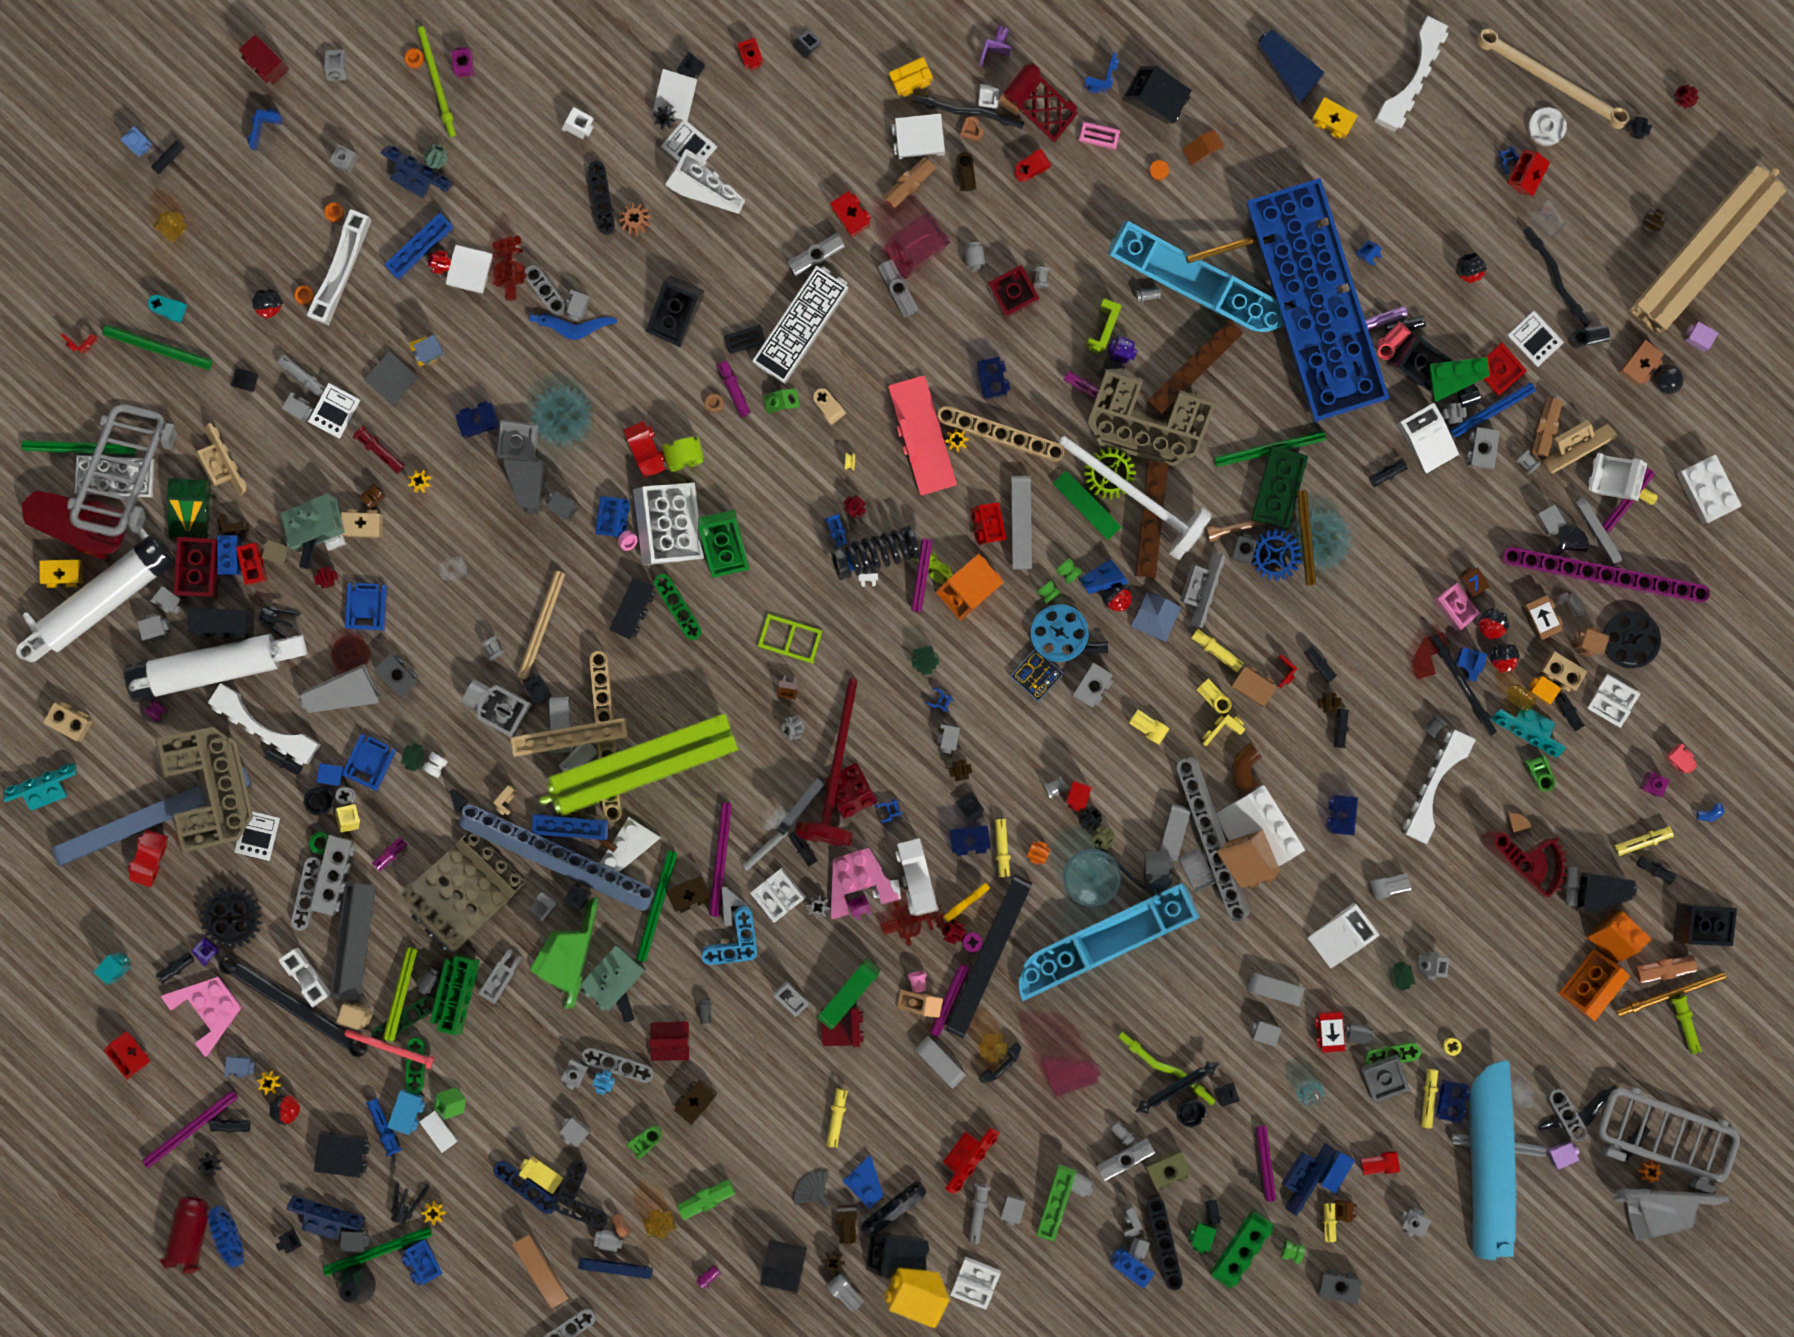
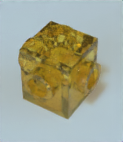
(171, 225)
(990, 1041)
(659, 1223)

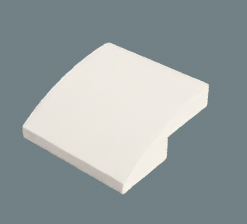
(469, 269)
(1613, 700)
(778, 895)
(975, 1283)

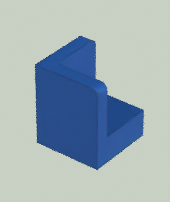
(329, 774)

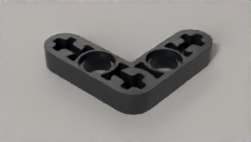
(570, 1197)

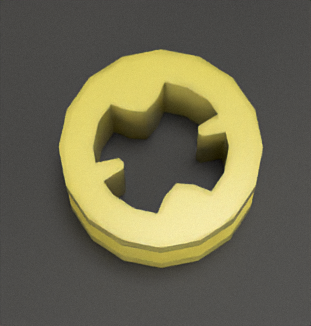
(850, 461)
(1453, 1052)

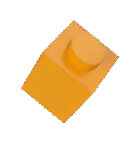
(1544, 689)

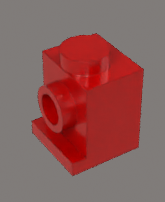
(748, 46)

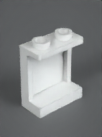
(918, 136)
(1617, 477)

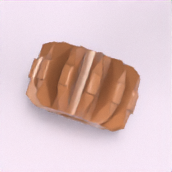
(632, 225)

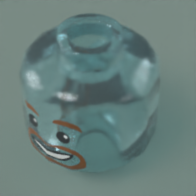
(1310, 1092)

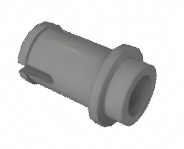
(1148, 294)
(1122, 1133)

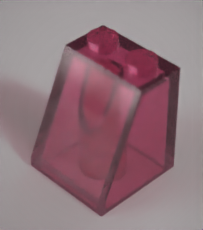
(916, 245)
(1069, 1073)

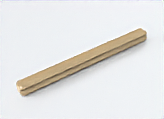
(541, 624)

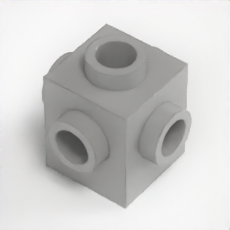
(1432, 965)
(1420, 1225)

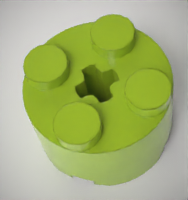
(682, 453)

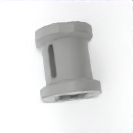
(1040, 277)
(1528, 462)
(492, 648)
(1055, 787)
(340, 792)

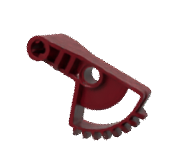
(1535, 860)

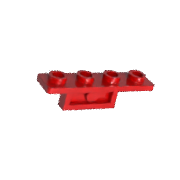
(966, 1156)

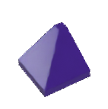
(204, 951)

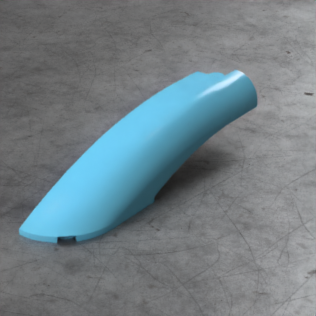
(1196, 279)
(1106, 940)
(1493, 1163)

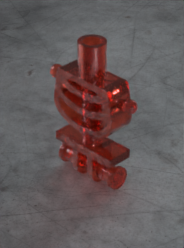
(503, 270)
(895, 925)

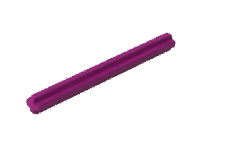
(720, 859)
(190, 1128)

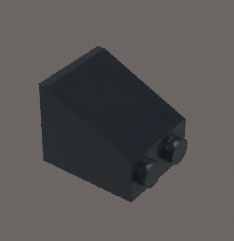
(1157, 94)
(1603, 891)
(895, 1251)
(783, 1266)

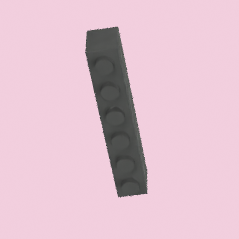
(352, 940)

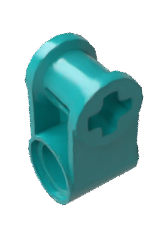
(170, 308)

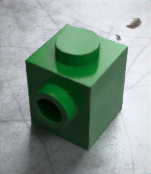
(1202, 1237)

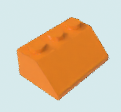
(1594, 984)

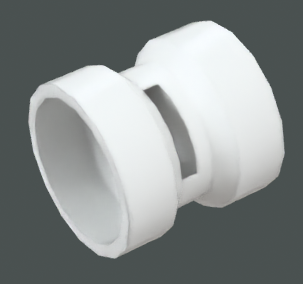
(433, 769)

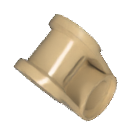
(831, 408)

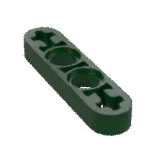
(405, 1020)

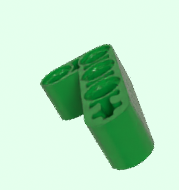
(849, 994)

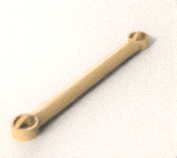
(1553, 78)

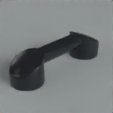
(988, 1075)

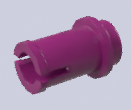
(705, 1279)

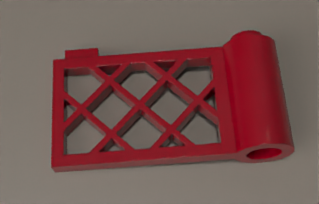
(1024, 85)

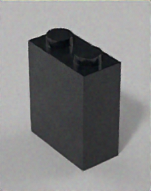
(341, 1154)

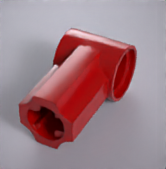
(1384, 1163)

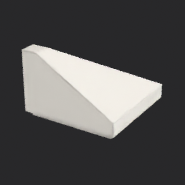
(988, 96)

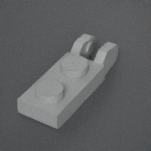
(499, 978)

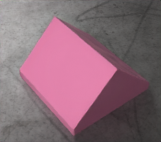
(1456, 607)

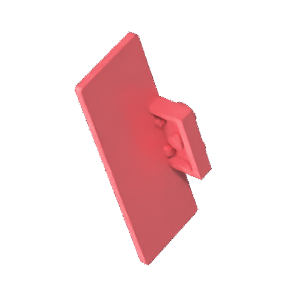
(922, 435)

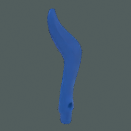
(570, 330)

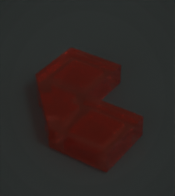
(1422, 659)

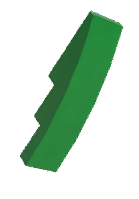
(1087, 505)

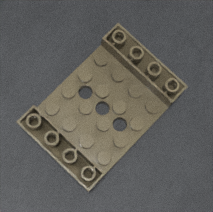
(477, 876)

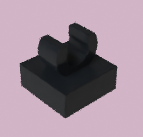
(1227, 1094)
(288, 1241)

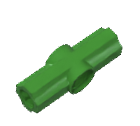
(706, 1199)

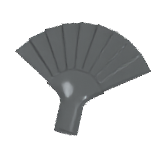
(812, 1189)

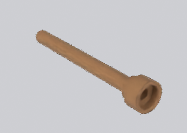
(1215, 532)

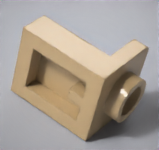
(506, 796)

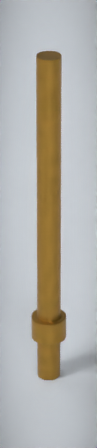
(1224, 248)
(1636, 1006)

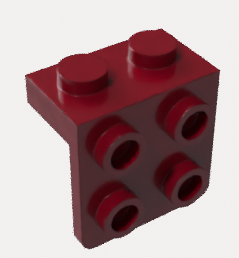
(852, 791)
(846, 1031)

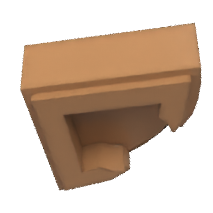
(1518, 822)

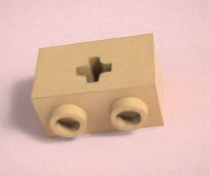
(373, 525)

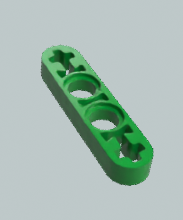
(680, 605)

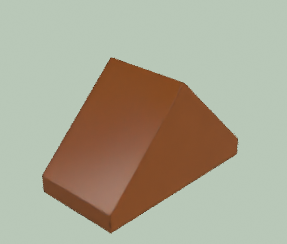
(1202, 147)

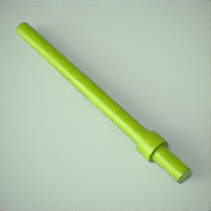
(446, 116)

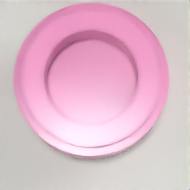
(627, 540)

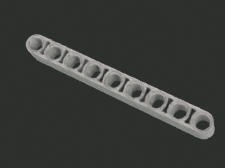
(1213, 829)

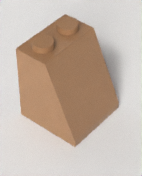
(1250, 859)

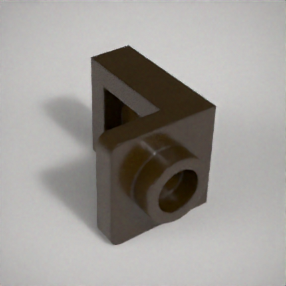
(235, 528)

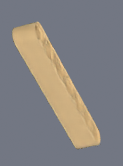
(1010, 434)

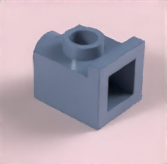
(239, 1066)

